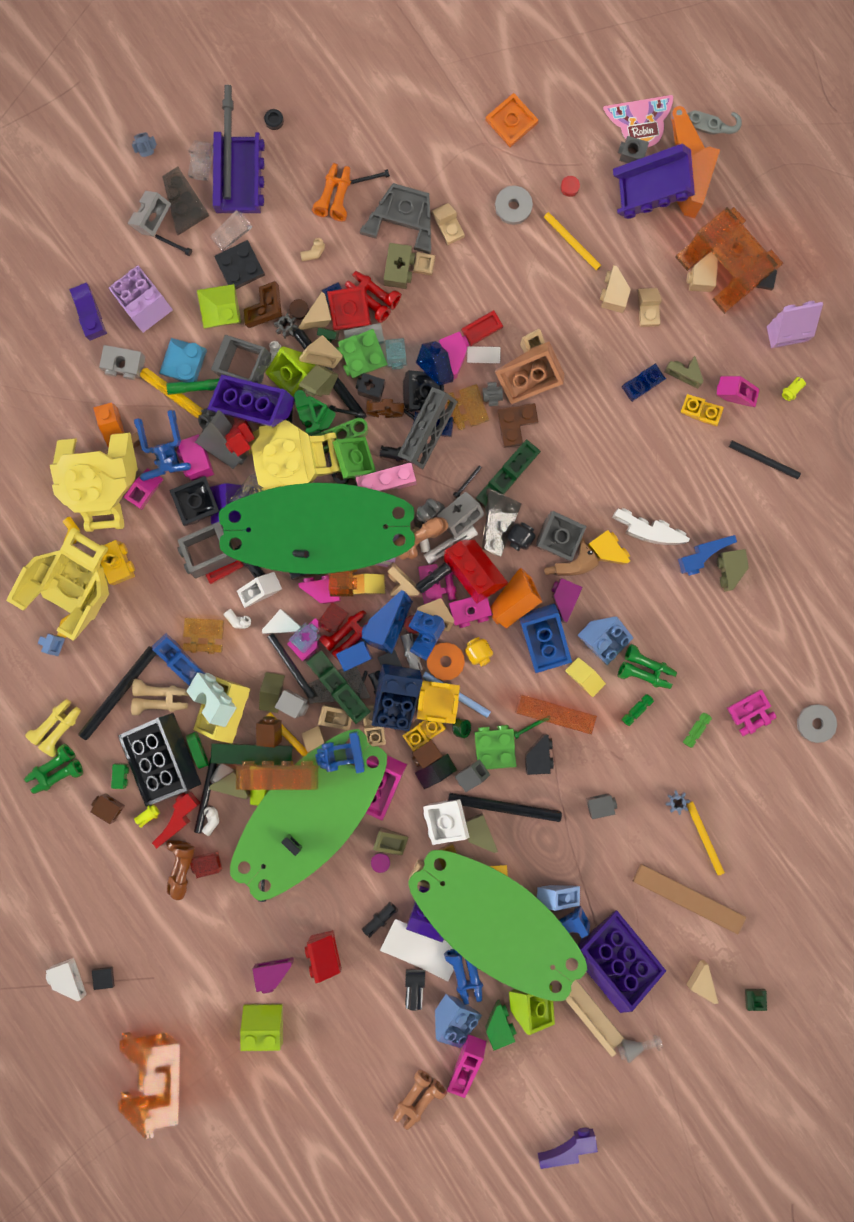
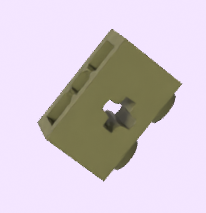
(398, 255)

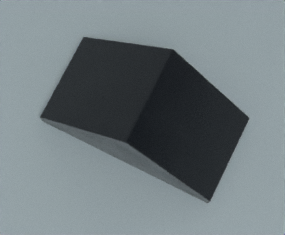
(436, 771)

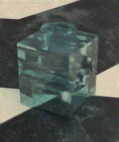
(396, 353)
(297, 637)

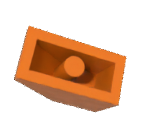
(108, 420)

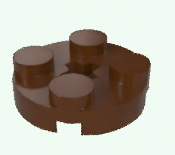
(384, 408)

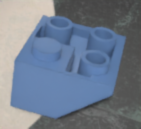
(606, 638)
(454, 1021)

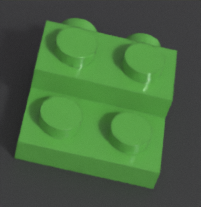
(361, 354)
(354, 457)
(495, 747)

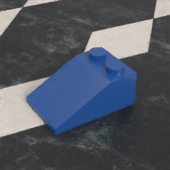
(387, 623)
(545, 638)

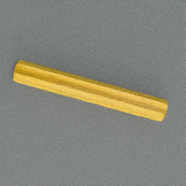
(180, 399)

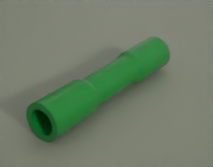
(183, 387)

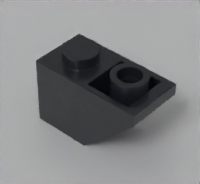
(538, 757)

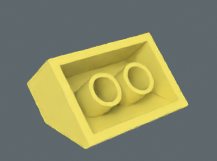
(225, 734)

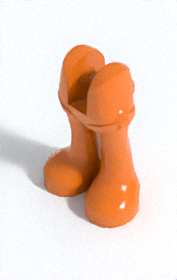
(337, 210)

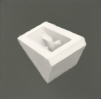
(281, 624)

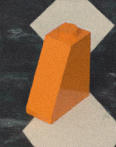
(515, 599)

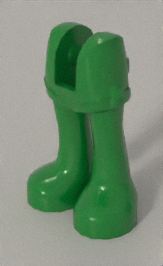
(633, 655)
(64, 755)

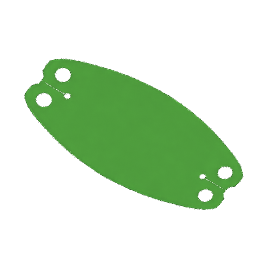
(315, 818)
(497, 925)

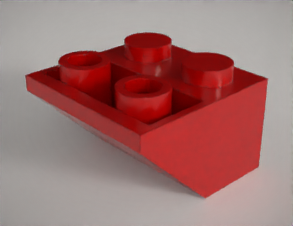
(323, 956)

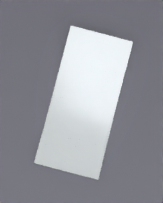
(418, 950)

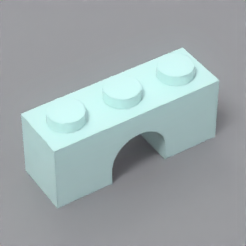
(218, 704)

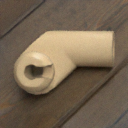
(315, 251)

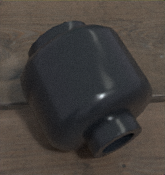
(521, 536)

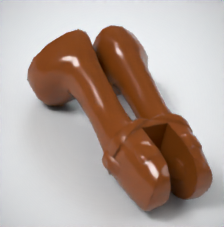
(177, 880)

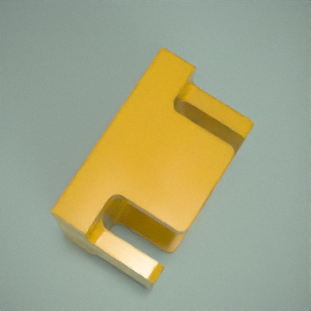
(438, 702)

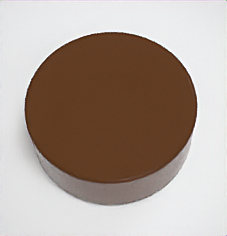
(299, 309)

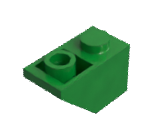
(498, 1028)

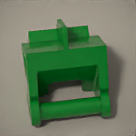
(313, 413)

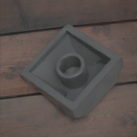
(560, 535)

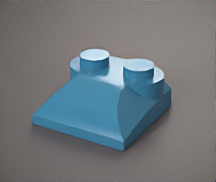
(183, 360)

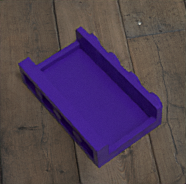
(245, 174)
(655, 181)

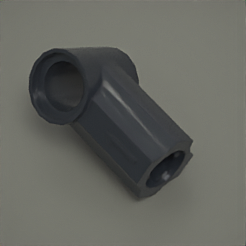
(414, 993)

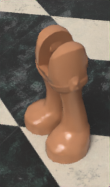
(430, 529)
(414, 1113)

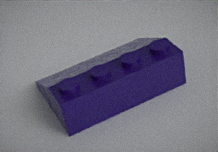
(620, 962)

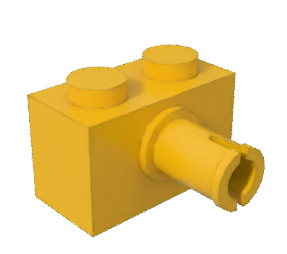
(116, 564)

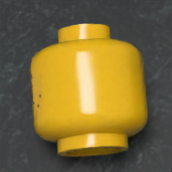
(479, 651)

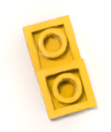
(701, 410)
(423, 733)

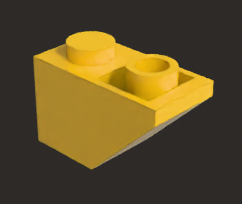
(608, 549)

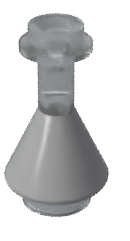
(631, 1049)

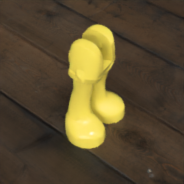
(48, 745)

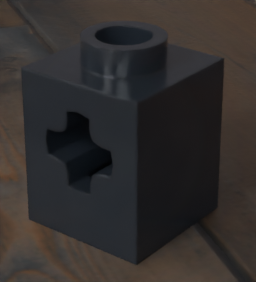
(374, 393)

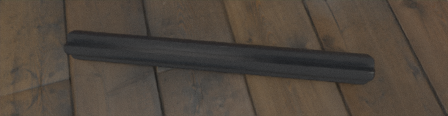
(339, 387)
(117, 693)
(505, 807)

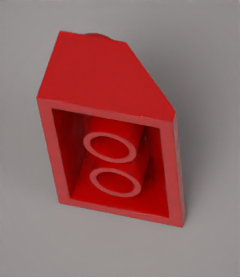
(474, 569)

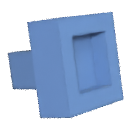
(51, 644)

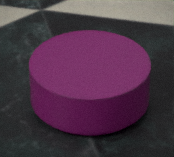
(380, 862)

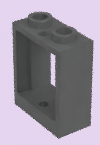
(226, 354)
(209, 565)

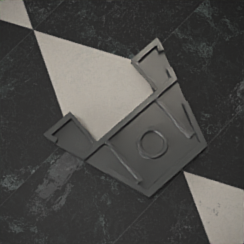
(405, 208)

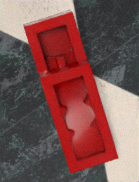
(239, 437)
(183, 806)

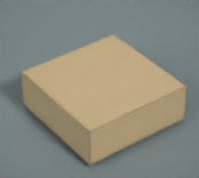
(424, 263)

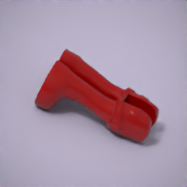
(390, 299)
(352, 624)

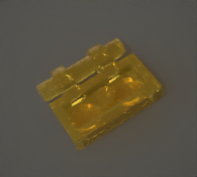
(473, 405)
(203, 628)

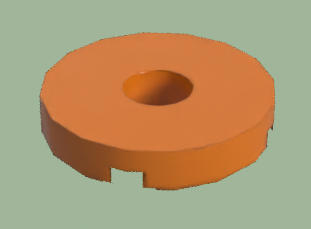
(455, 667)

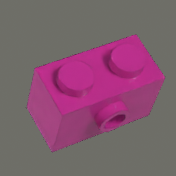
(197, 457)
(468, 610)

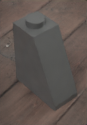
(214, 440)

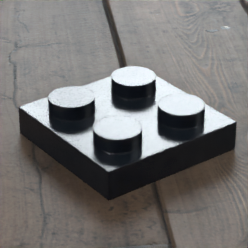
(239, 265)

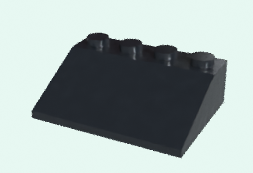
(159, 759)

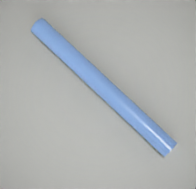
(462, 698)

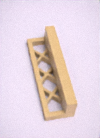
(594, 1018)

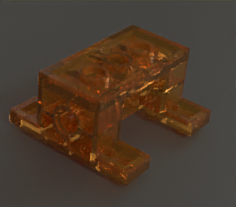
(737, 252)
(158, 1078)

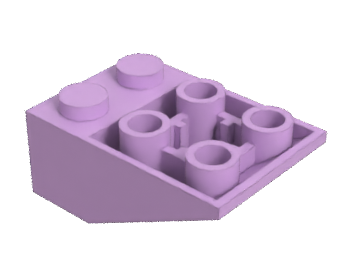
(140, 298)
(794, 324)

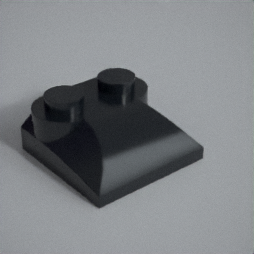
(416, 389)
(194, 501)

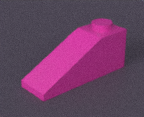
(467, 1066)

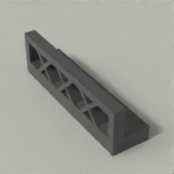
(426, 426)

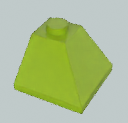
(219, 306)
(287, 370)
(531, 1011)

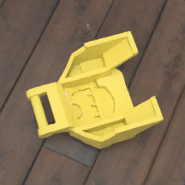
(290, 456)
(93, 480)
(68, 580)

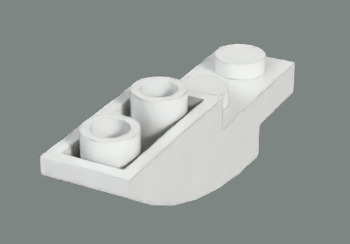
(657, 533)

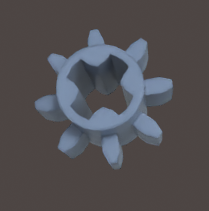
(144, 144)
(676, 796)

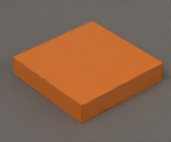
(511, 119)

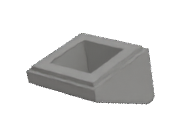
(220, 772)

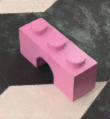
(394, 477)

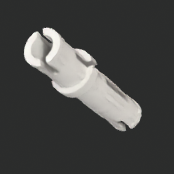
(439, 551)

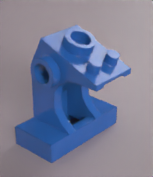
(429, 631)
(326, 757)
(576, 922)

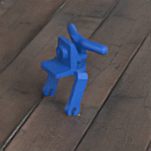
(165, 453)

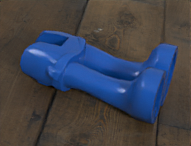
(456, 961)

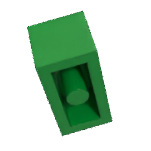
(119, 776)

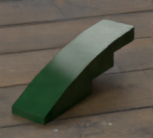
(510, 471)
(338, 686)
(246, 752)

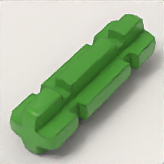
(697, 730)

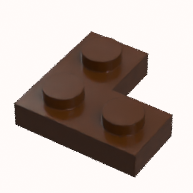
(267, 309)
(511, 420)

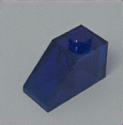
(435, 362)

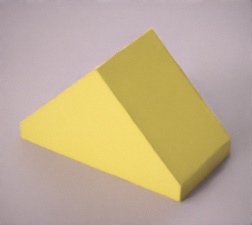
(370, 584)
(585, 677)

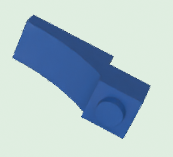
(703, 551)
(176, 658)

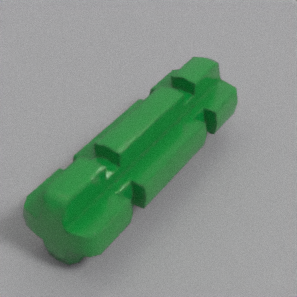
(637, 710)

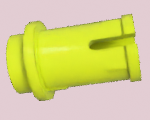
(792, 390)
(146, 816)

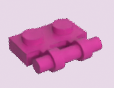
(435, 592)
(749, 707)

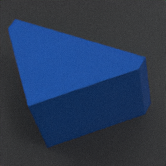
(354, 656)

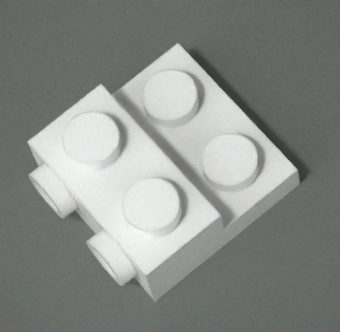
(445, 821)

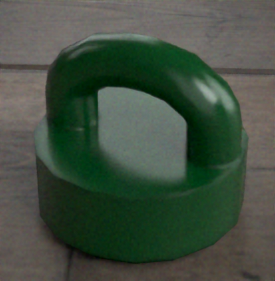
(461, 728)

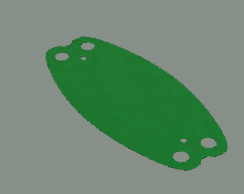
(331, 520)

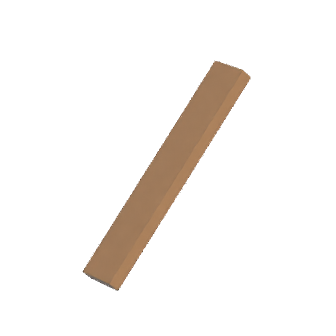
(689, 899)

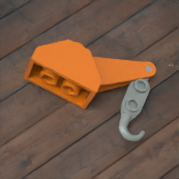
(703, 158)

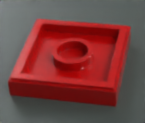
(349, 308)

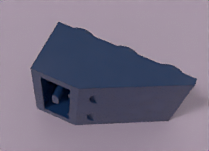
(396, 697)

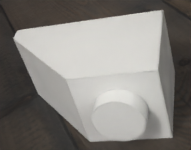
(259, 589)
(66, 979)

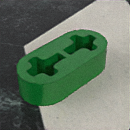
(197, 750)

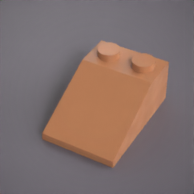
(531, 373)

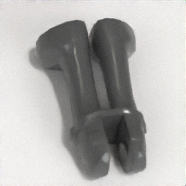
(427, 511)

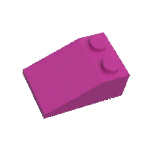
(387, 787)

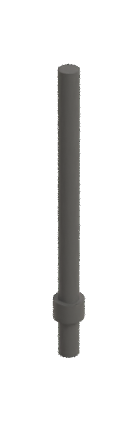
(228, 107)

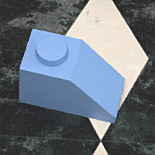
(559, 896)

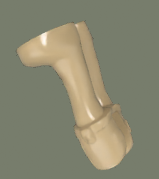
(140, 689)

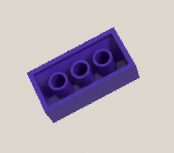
(251, 401)

